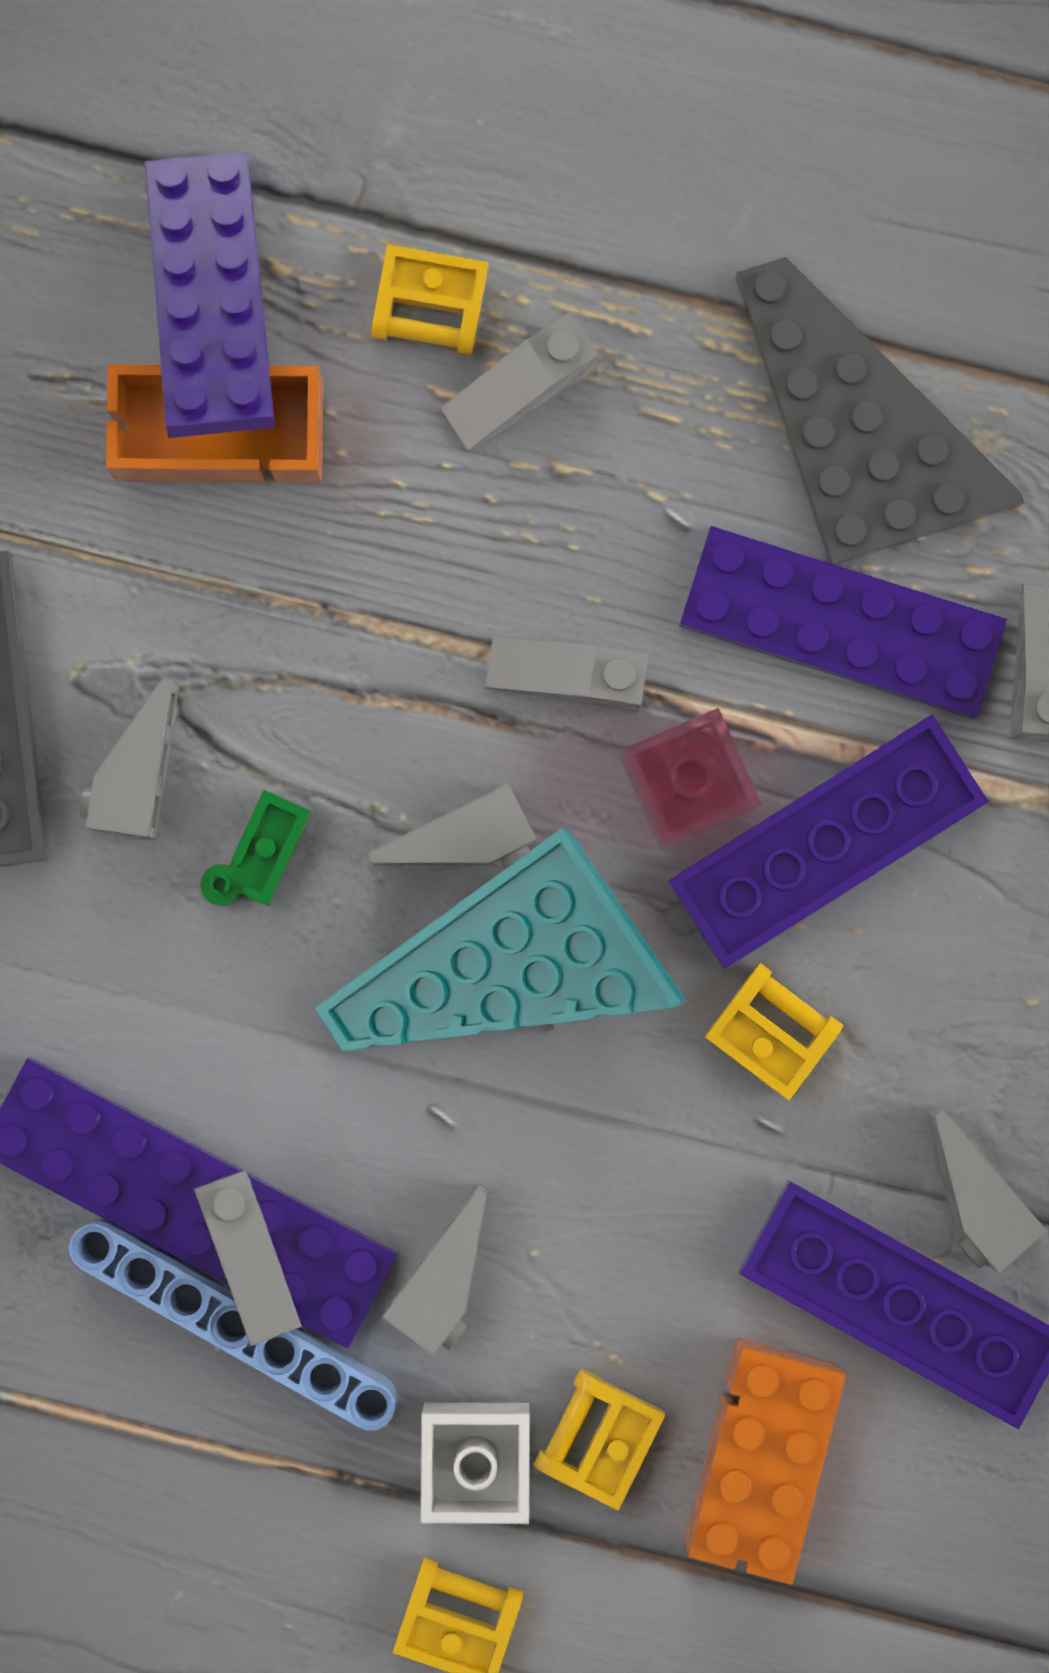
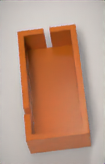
(147, 454)
(764, 1461)

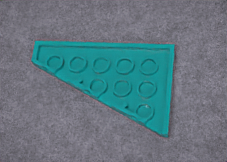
(514, 954)

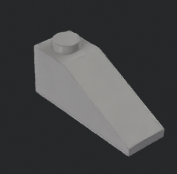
(522, 382)
(568, 672)
(1031, 673)
(132, 777)
(473, 834)
(981, 1203)
(248, 1257)
(437, 1291)

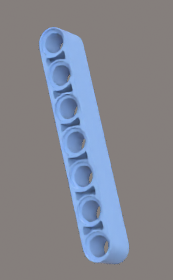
(207, 1324)

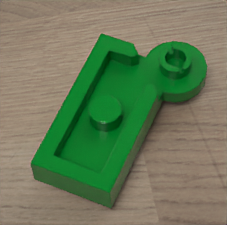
(260, 854)

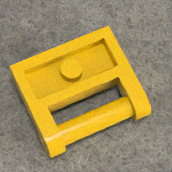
(432, 283)
(763, 1045)
(615, 1448)
(450, 1638)

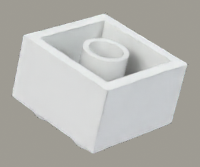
(475, 1463)

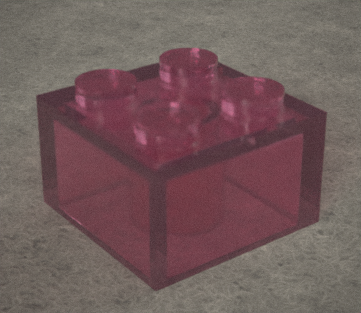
(689, 778)

